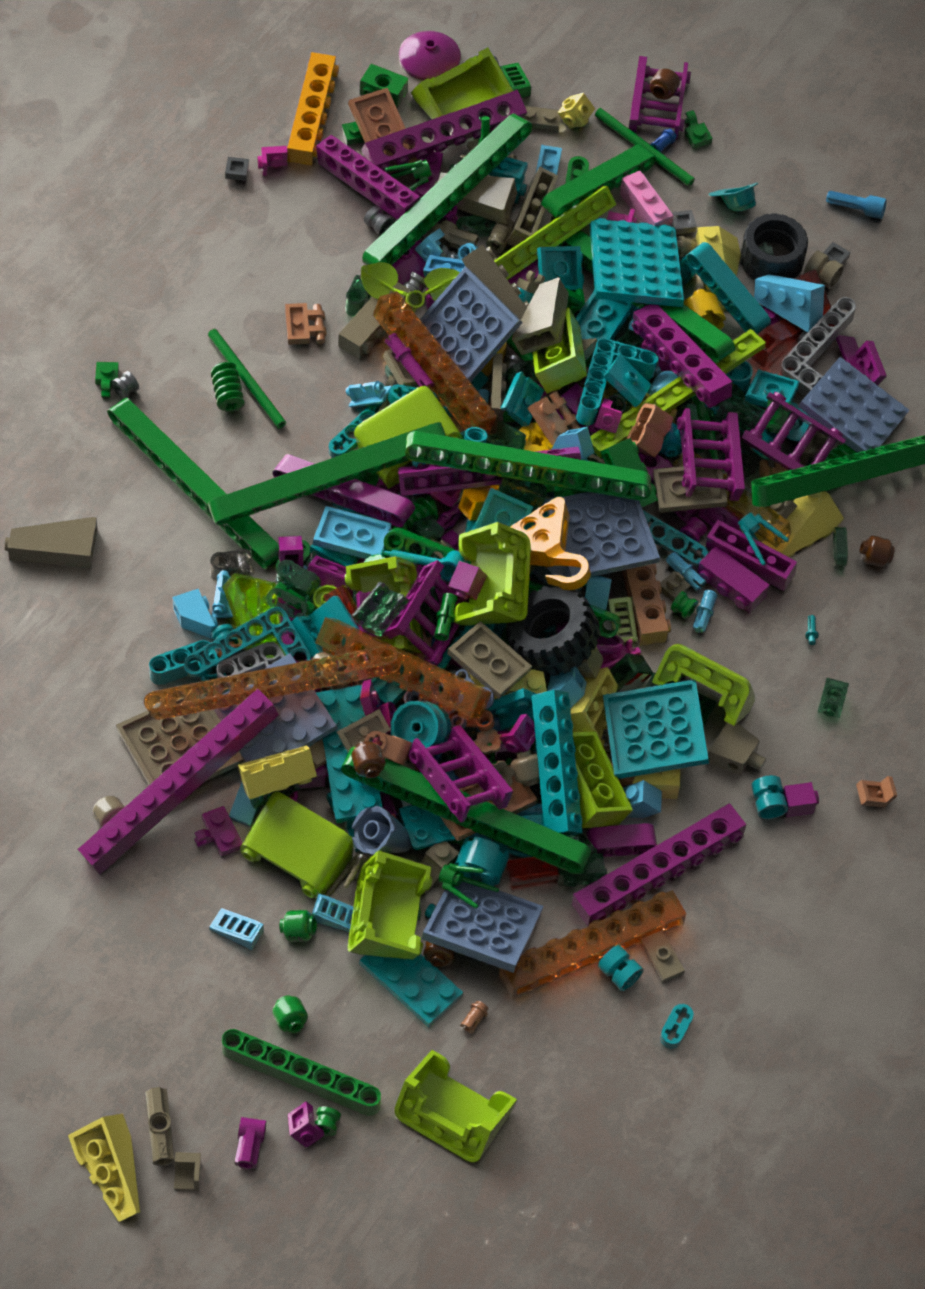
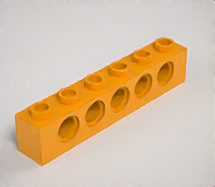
(312, 108)

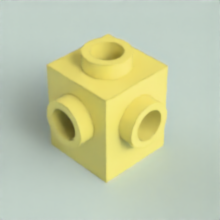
(576, 111)

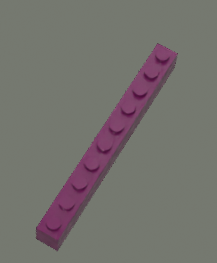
(178, 781)

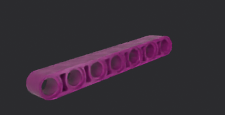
(357, 495)

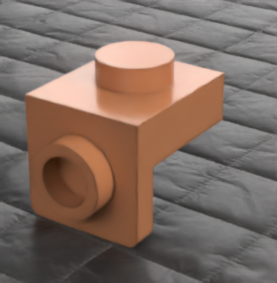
(877, 793)

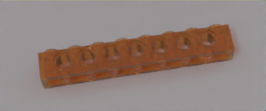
(449, 381)
(474, 698)
(586, 954)

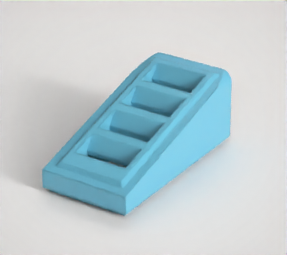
(326, 918)
(247, 941)

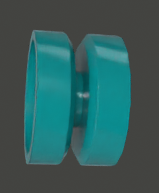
(421, 721)

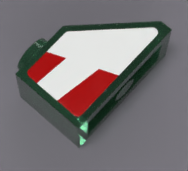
(631, 672)

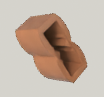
(650, 429)

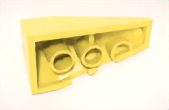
(724, 244)
(810, 521)
(109, 1158)

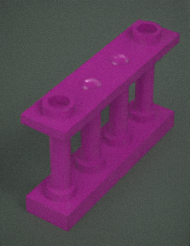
(640, 103)
(729, 446)
(773, 449)
(417, 594)
(473, 760)

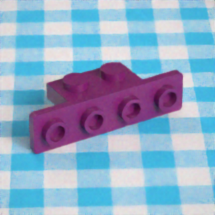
(863, 359)

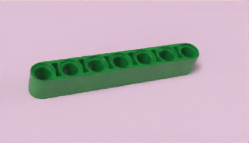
(606, 174)
(307, 1082)

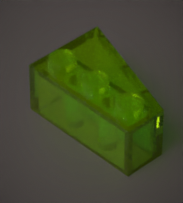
(248, 599)

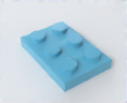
(350, 533)

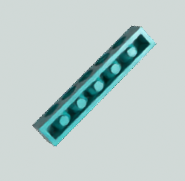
(557, 762)

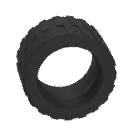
(779, 230)

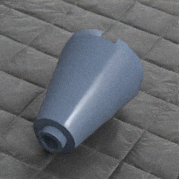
(381, 831)

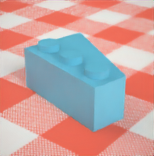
(791, 299)

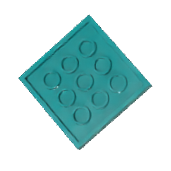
(655, 729)

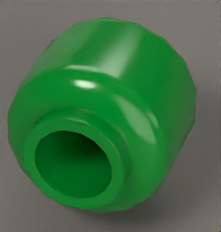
(298, 925)
(290, 1014)

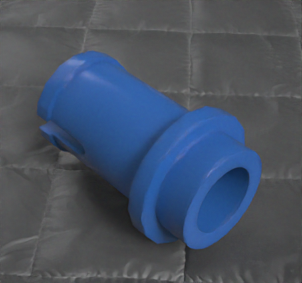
(668, 137)

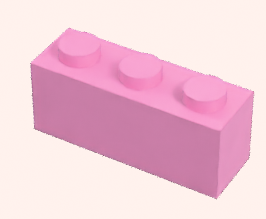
(644, 199)

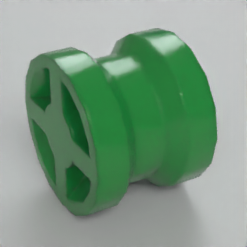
(684, 605)
(327, 1120)

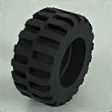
(565, 648)

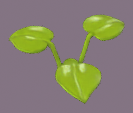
(381, 277)

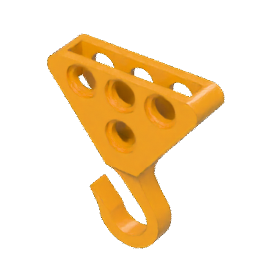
(551, 544)

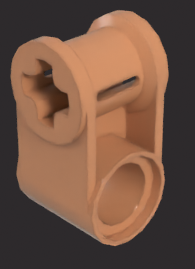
(393, 747)

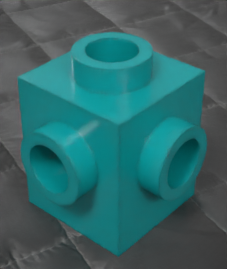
(672, 443)

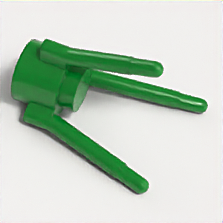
(419, 170)
(451, 876)

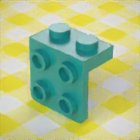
(309, 626)
(424, 827)

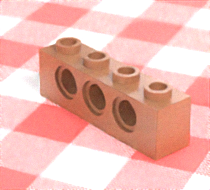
(648, 630)

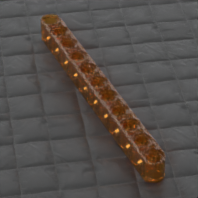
(283, 686)

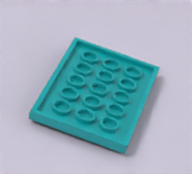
(636, 262)

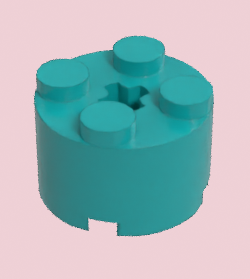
(483, 855)

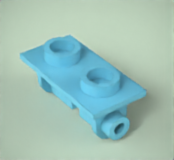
(367, 394)
(221, 607)

